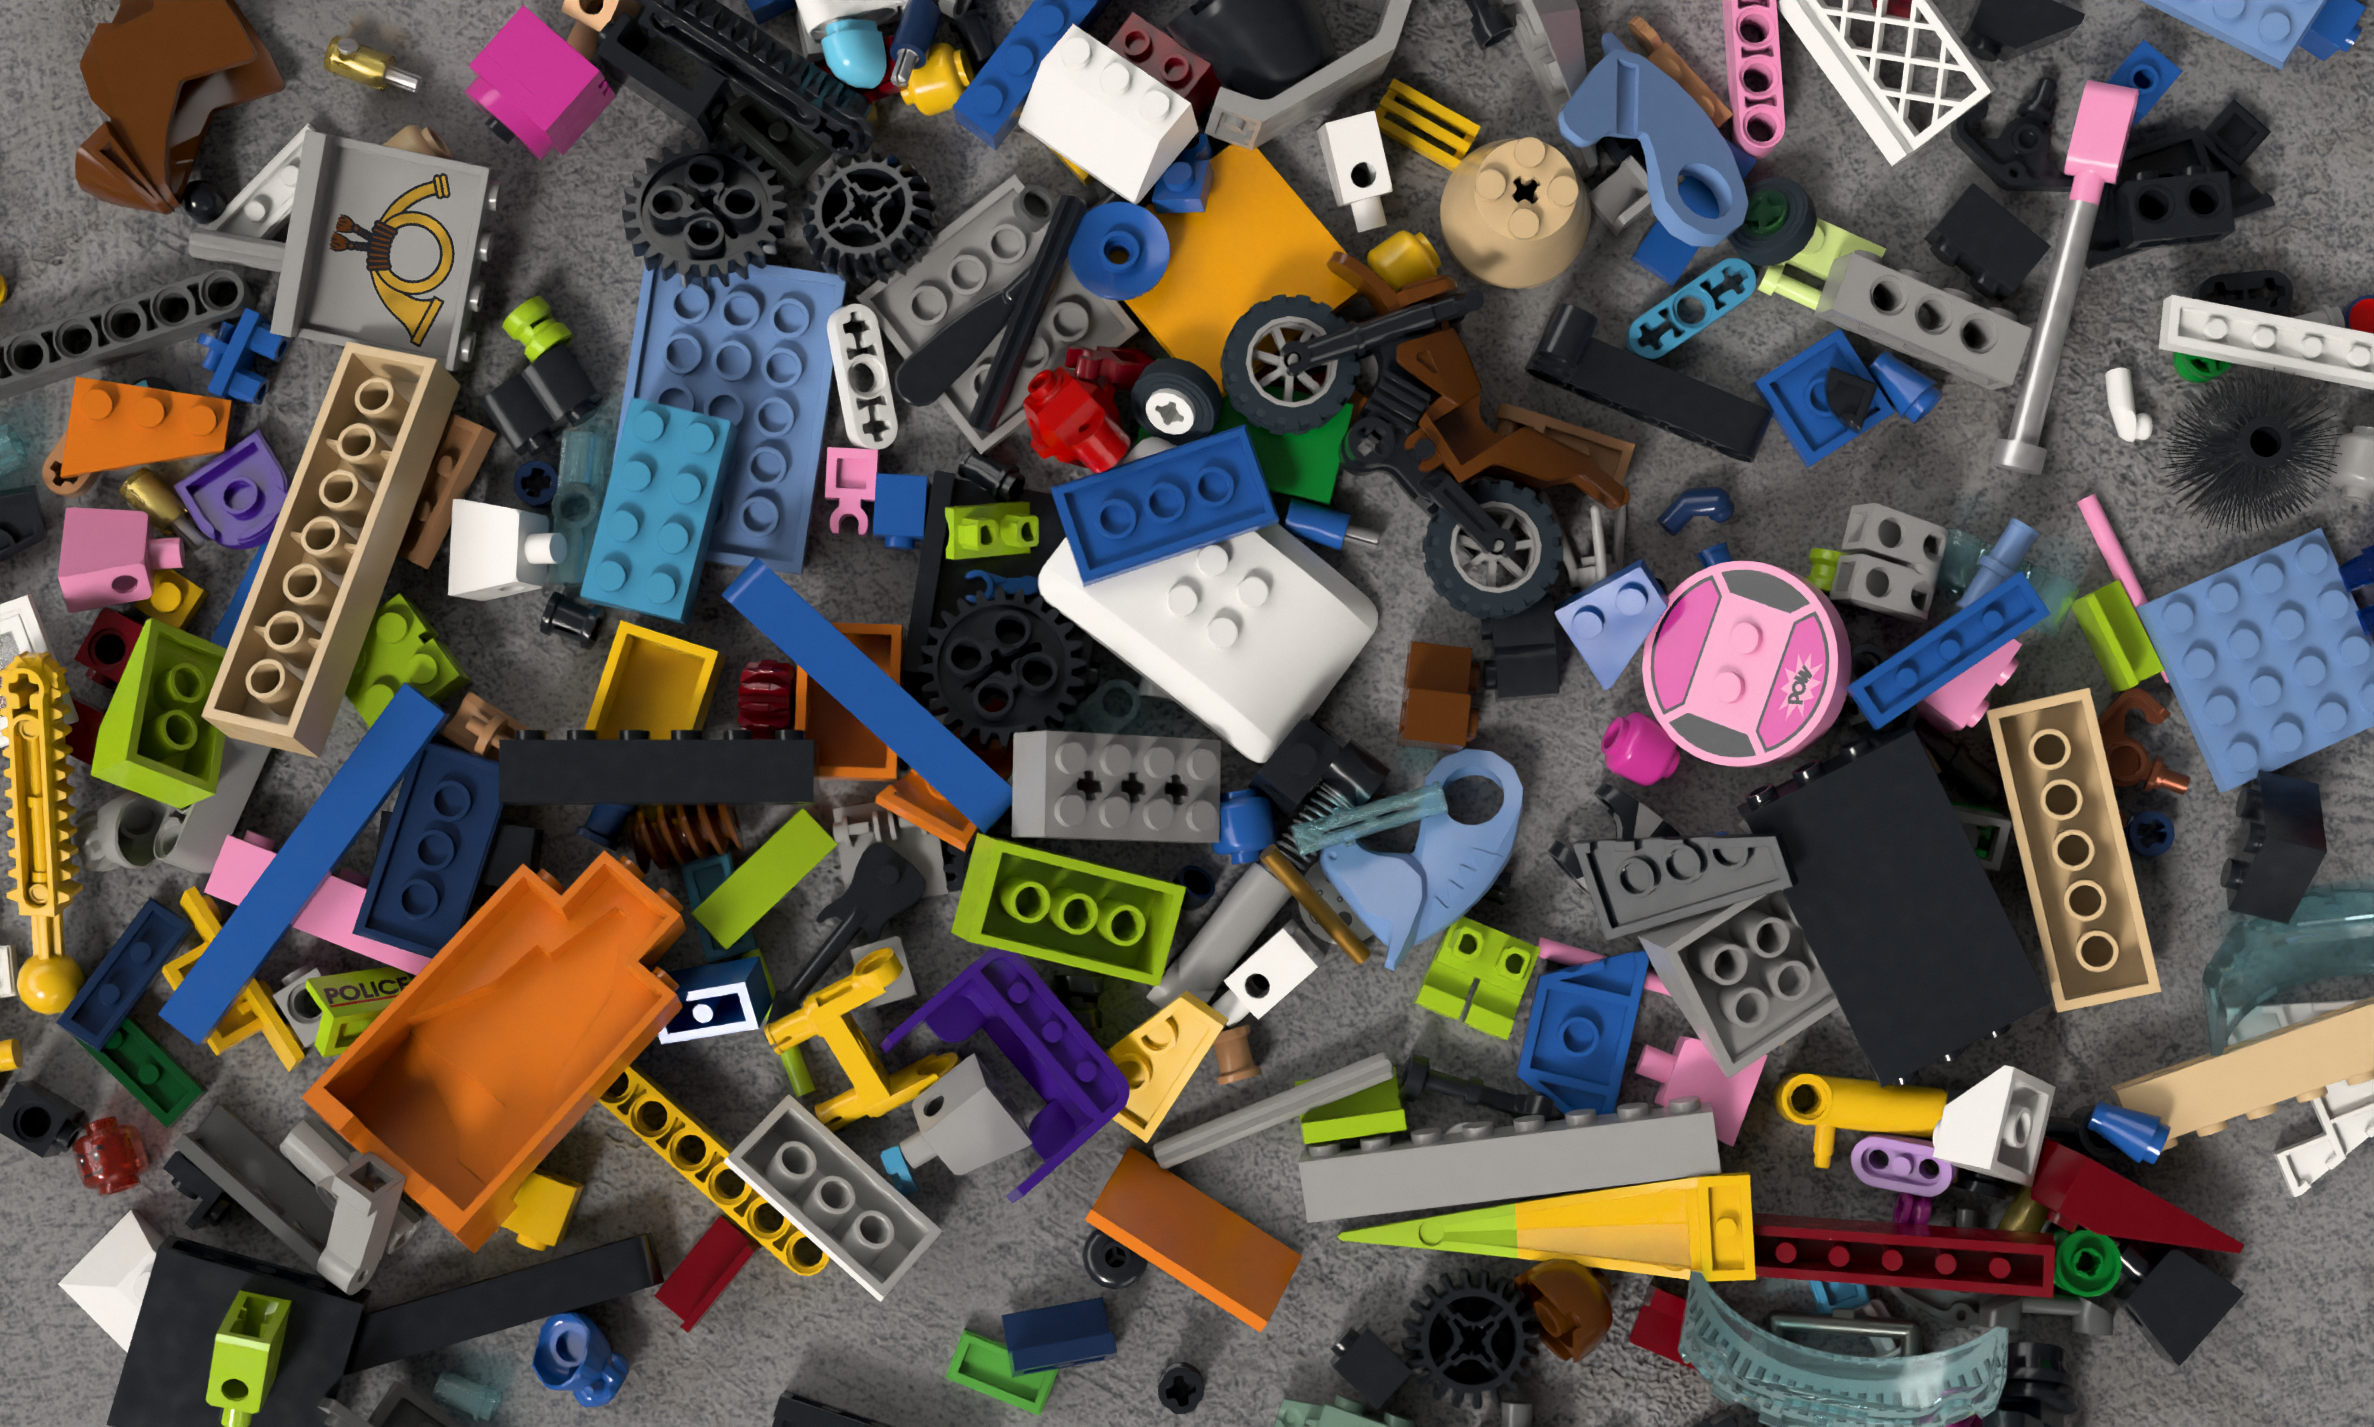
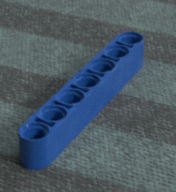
(870, 694)

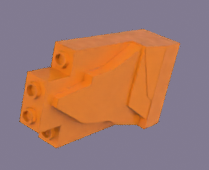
(507, 1039)

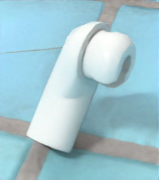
(2122, 406)

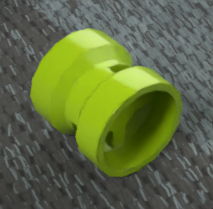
(536, 328)

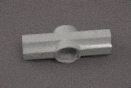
(322, 1156)

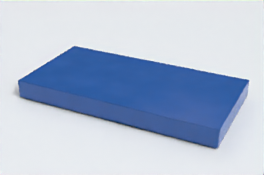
(1164, 505)

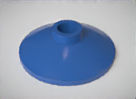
(1125, 229)

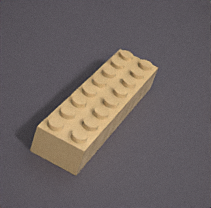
(332, 550)

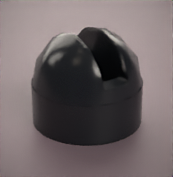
(203, 201)
(1198, 886)

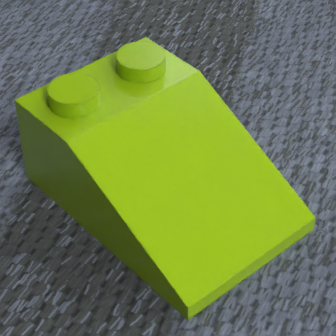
(154, 722)

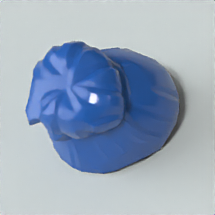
(578, 1358)

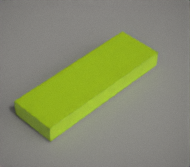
(764, 879)

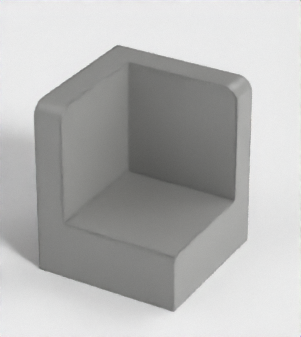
(1622, 196)
(904, 986)

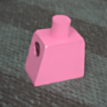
(112, 557)
(1695, 1073)

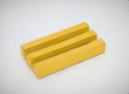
(1434, 109)

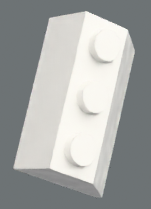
(1107, 115)

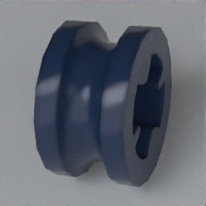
(528, 472)
(2164, 826)

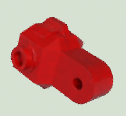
(1075, 420)

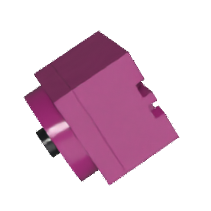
(536, 87)

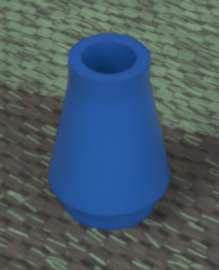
(1905, 387)
(2131, 1131)

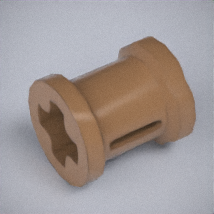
(1235, 1055)

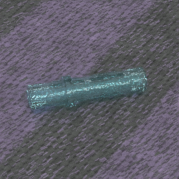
(1310, 836)

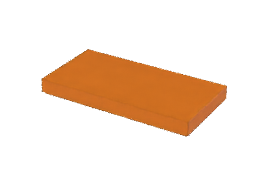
(1194, 1239)

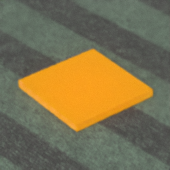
(1238, 252)

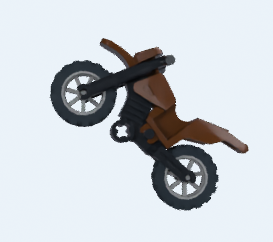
(1420, 449)

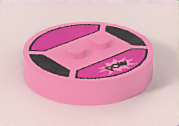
(1747, 665)

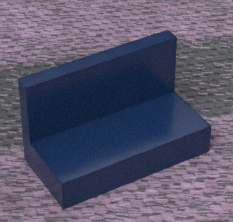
(1058, 1337)

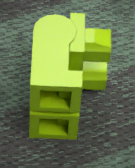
(1501, 970)

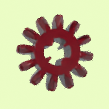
(767, 698)

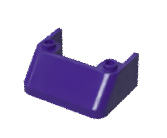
(1040, 1041)

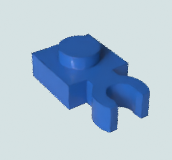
(1186, 181)

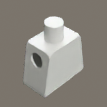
(1357, 144)
(499, 551)
(1285, 963)

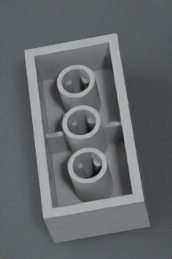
(1115, 787)

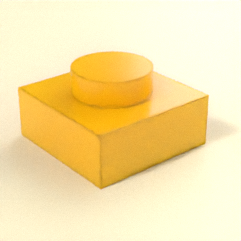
(173, 599)

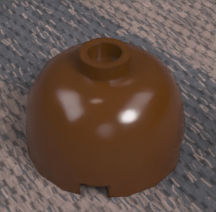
(1569, 1304)

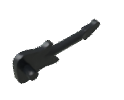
(879, 890)

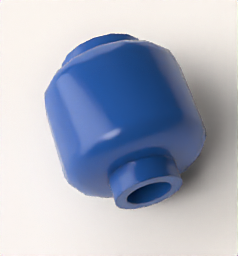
(1245, 826)

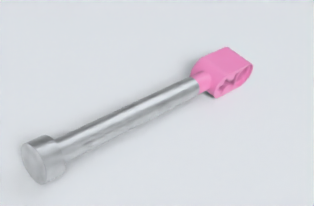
(2092, 159)

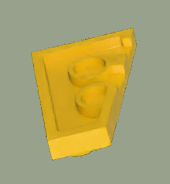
(1162, 1058)

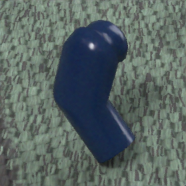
(1696, 502)

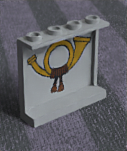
(386, 249)

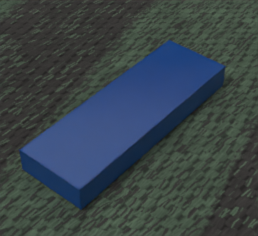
(1668, 255)

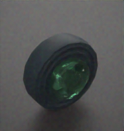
(1771, 243)

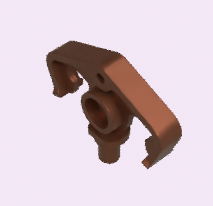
(2127, 757)

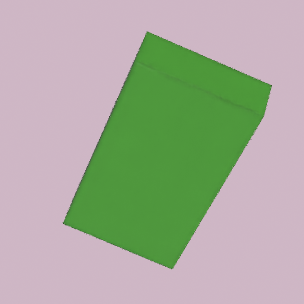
(985, 1367)

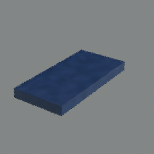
(433, 851)

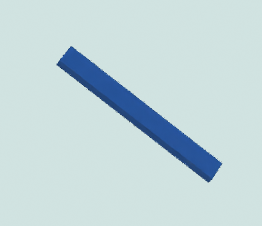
(303, 864)

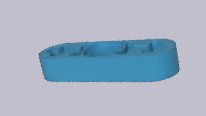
(1712, 278)

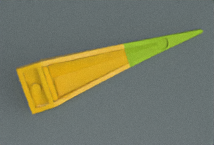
(1629, 1228)

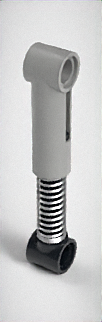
(1259, 893)

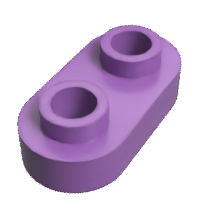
(1905, 1166)

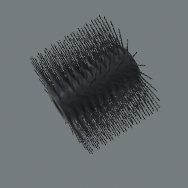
(2250, 451)

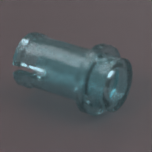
(468, 1395)

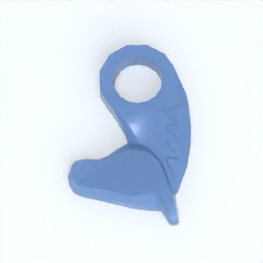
(1639, 101)
(1451, 869)

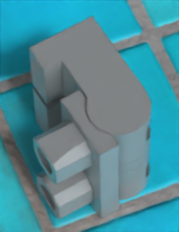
(1891, 562)

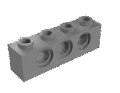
(1850, 304)

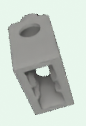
(965, 1121)

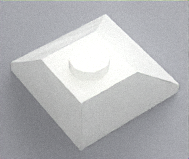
(1997, 1126)
(115, 1276)

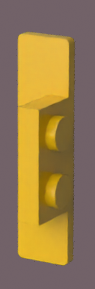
(253, 1009)

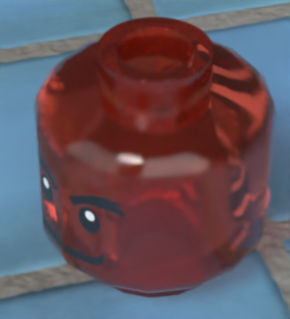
(110, 1156)

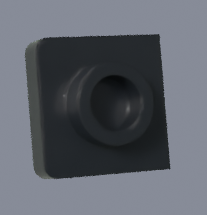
(194, 1184)

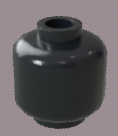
(1102, 1271)

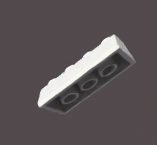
(833, 1197)

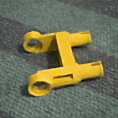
(829, 1016)

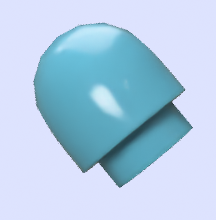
(855, 52)

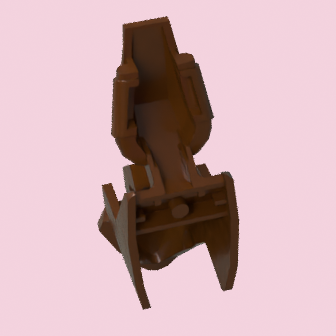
(160, 82)

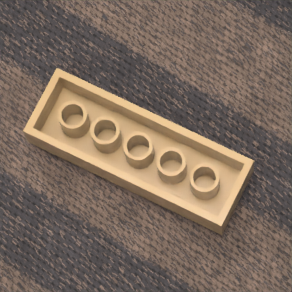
(2073, 850)

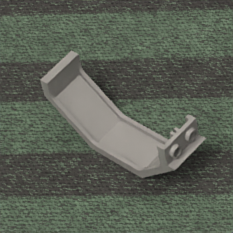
(1255, 121)

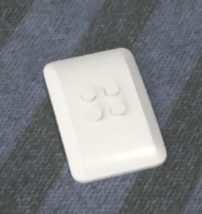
(1229, 631)

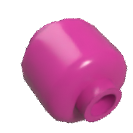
(1639, 749)

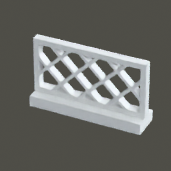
(1860, 81)

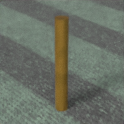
(1315, 904)

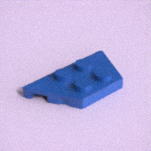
(1583, 1031)

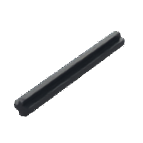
(1027, 313)

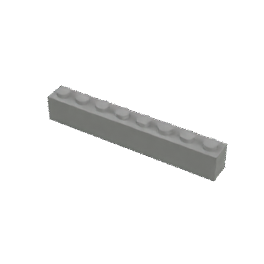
(1509, 1160)

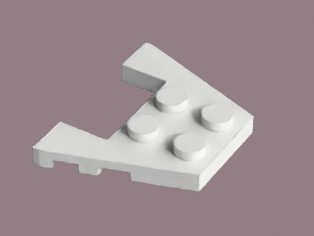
(2343, 1113)

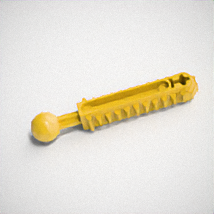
(42, 825)

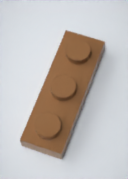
(448, 478)

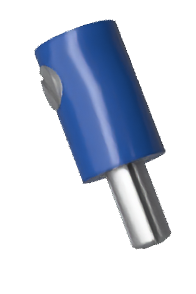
(1326, 526)

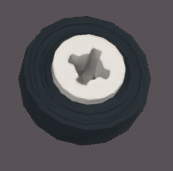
(1176, 401)

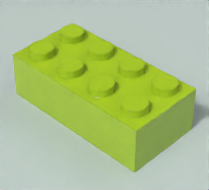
(1068, 910)

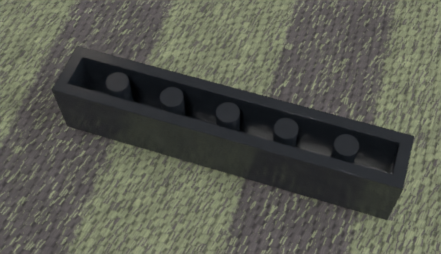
(659, 770)

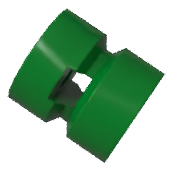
(2085, 1262)

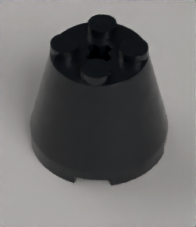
(1257, 43)

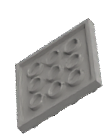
(967, 264)

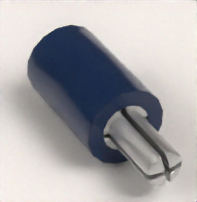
(914, 39)

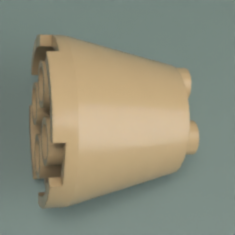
(1510, 240)

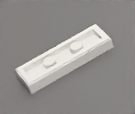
(268, 199)

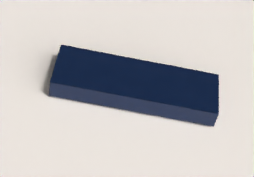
(125, 975)

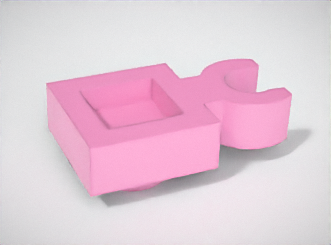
(851, 482)

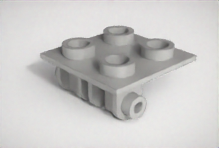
(868, 823)

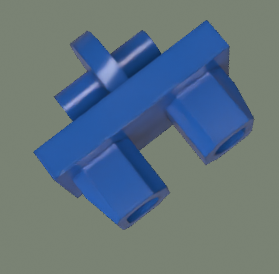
(234, 353)

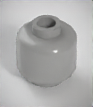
(2355, 465)

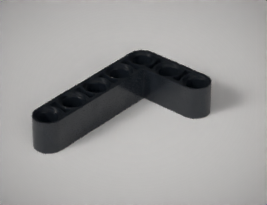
(1642, 389)

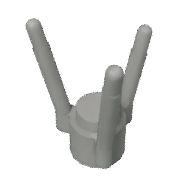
(1601, 565)

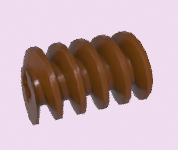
(682, 832)

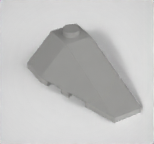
(1554, 50)

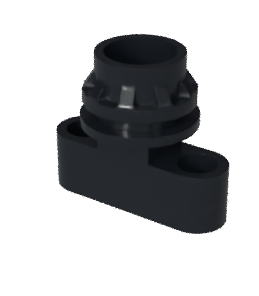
(2035, 1388)

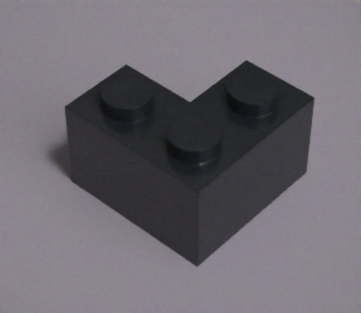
(2277, 847)

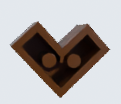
(1437, 699)

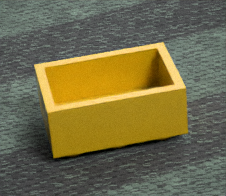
(654, 685)

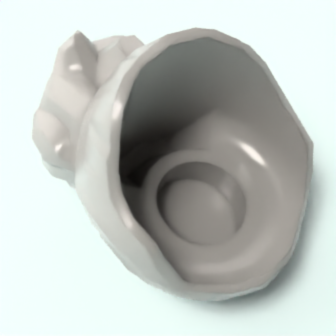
(119, 833)

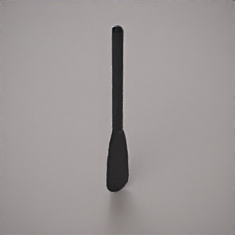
(961, 342)

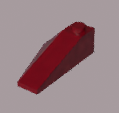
(2110, 1205)

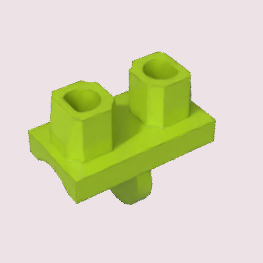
(991, 530)

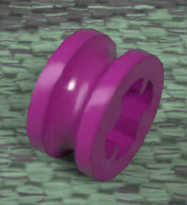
(1912, 1209)

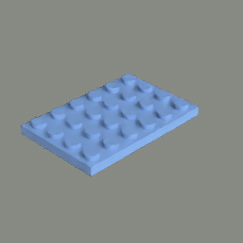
(765, 365)

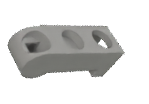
(360, 1222)

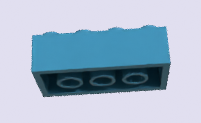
(659, 511)

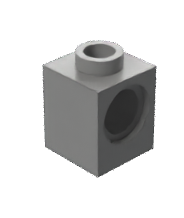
(292, 1002)

